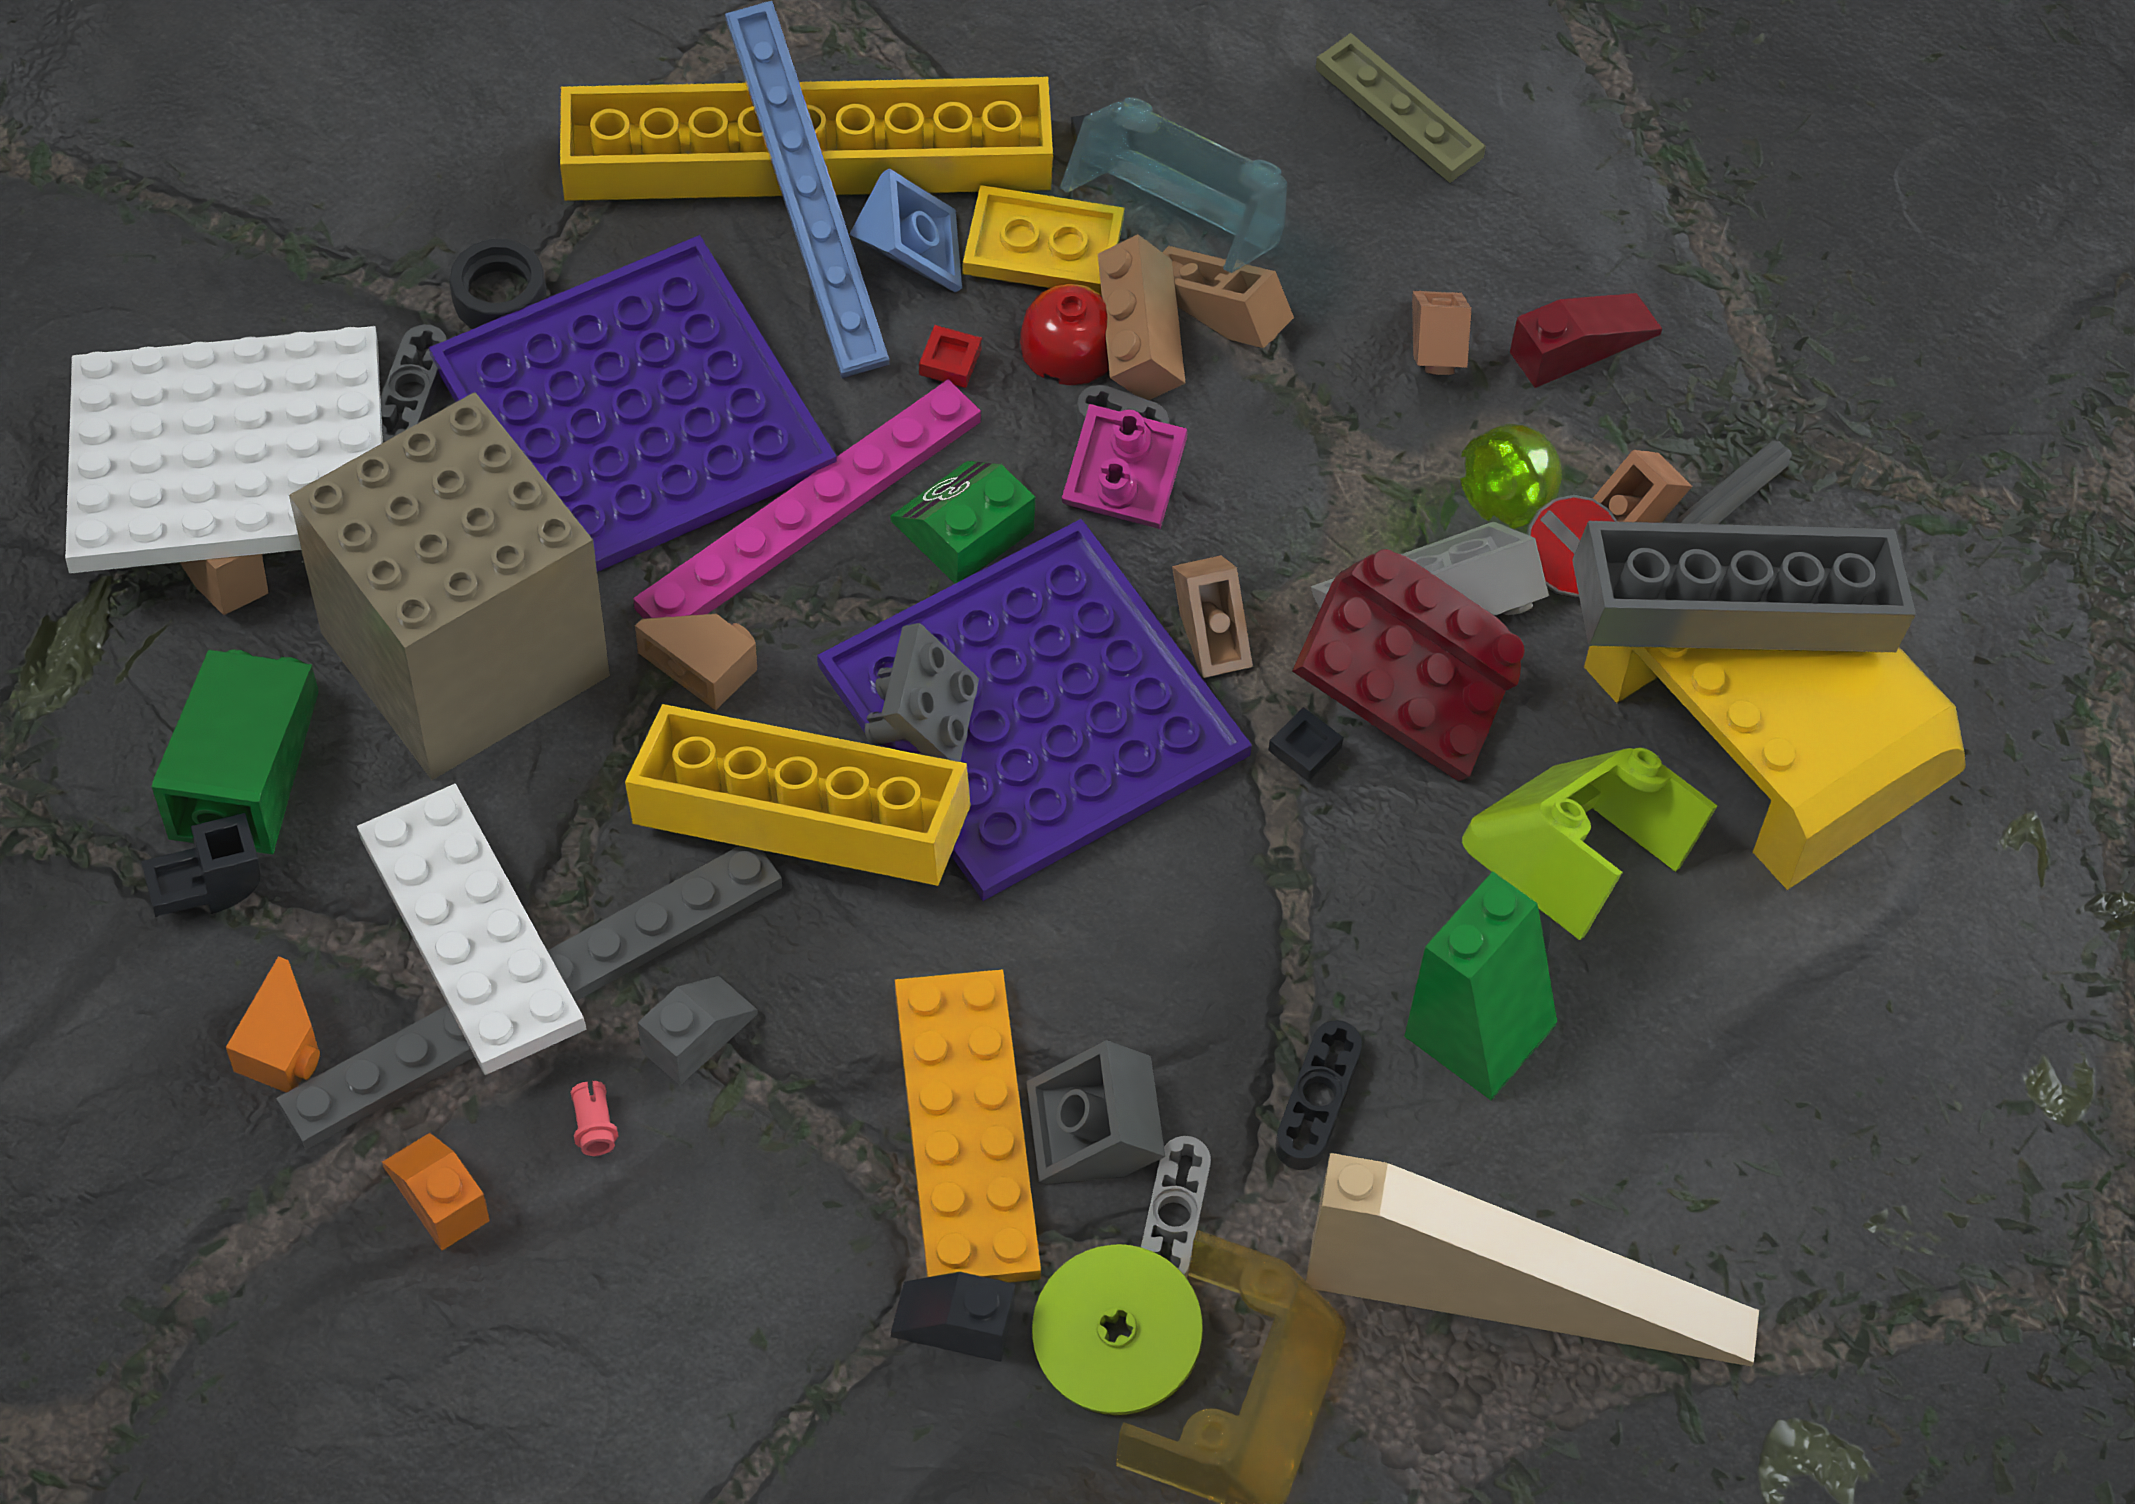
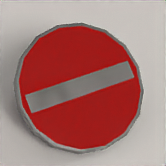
(1557, 535)

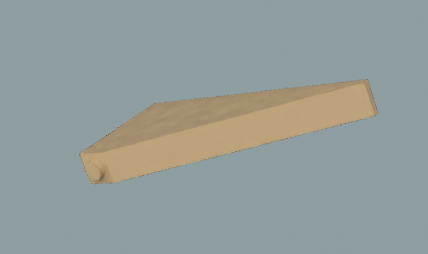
(1444, 1251)

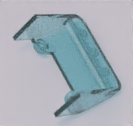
(1185, 171)

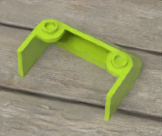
(1540, 829)

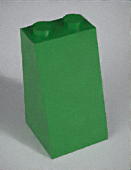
(237, 745)
(1485, 988)

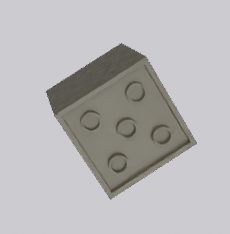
(453, 584)

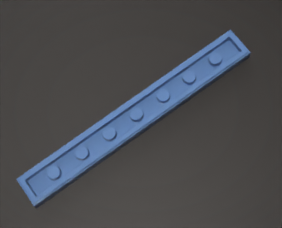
(807, 189)

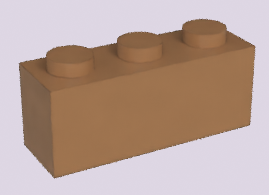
(1141, 318)

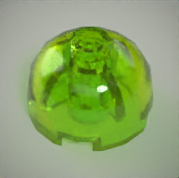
(1511, 473)

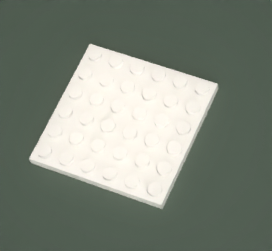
(207, 440)

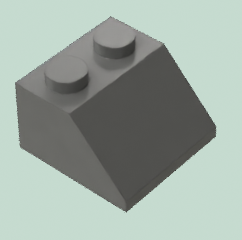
(1095, 1116)

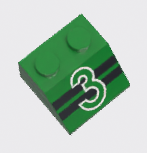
(968, 518)

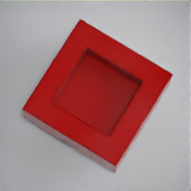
(950, 356)

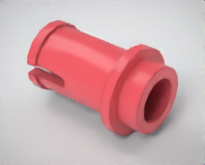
(594, 1131)

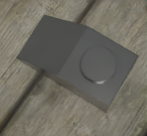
(693, 1025)

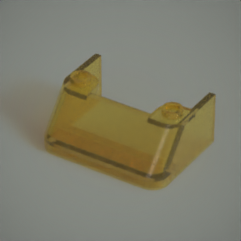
(1261, 1450)

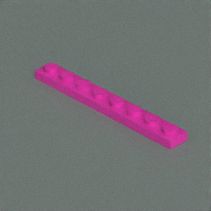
(811, 506)

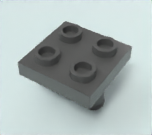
(924, 697)

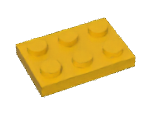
(1039, 238)

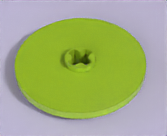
(1137, 1368)

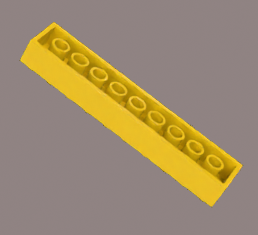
(711, 144)

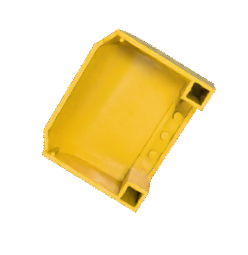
(1821, 733)

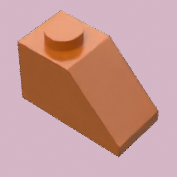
(275, 1034)
(438, 1189)

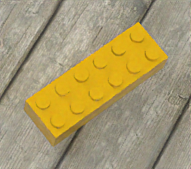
(799, 794)

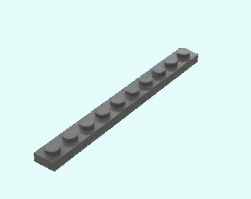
(585, 964)

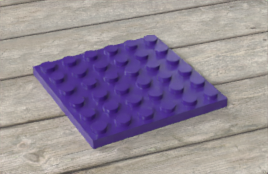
(642, 400)
(1075, 709)

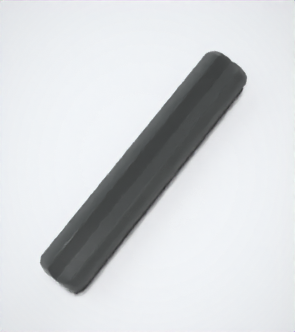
(1739, 485)

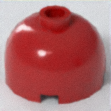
(1066, 334)

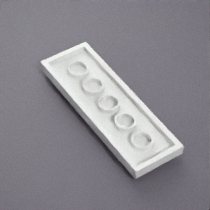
(471, 929)

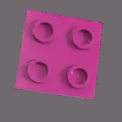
(1124, 466)

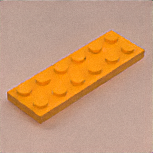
(967, 1126)

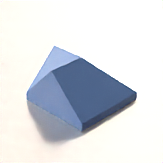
(911, 229)

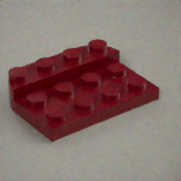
(1412, 658)

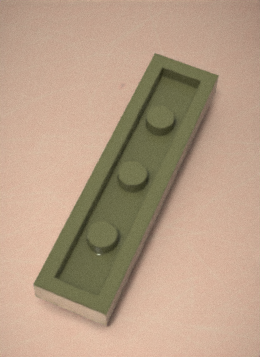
(1400, 107)

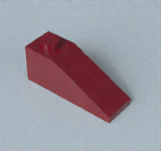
(1579, 333)

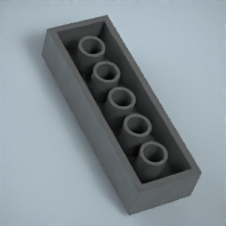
(1742, 587)

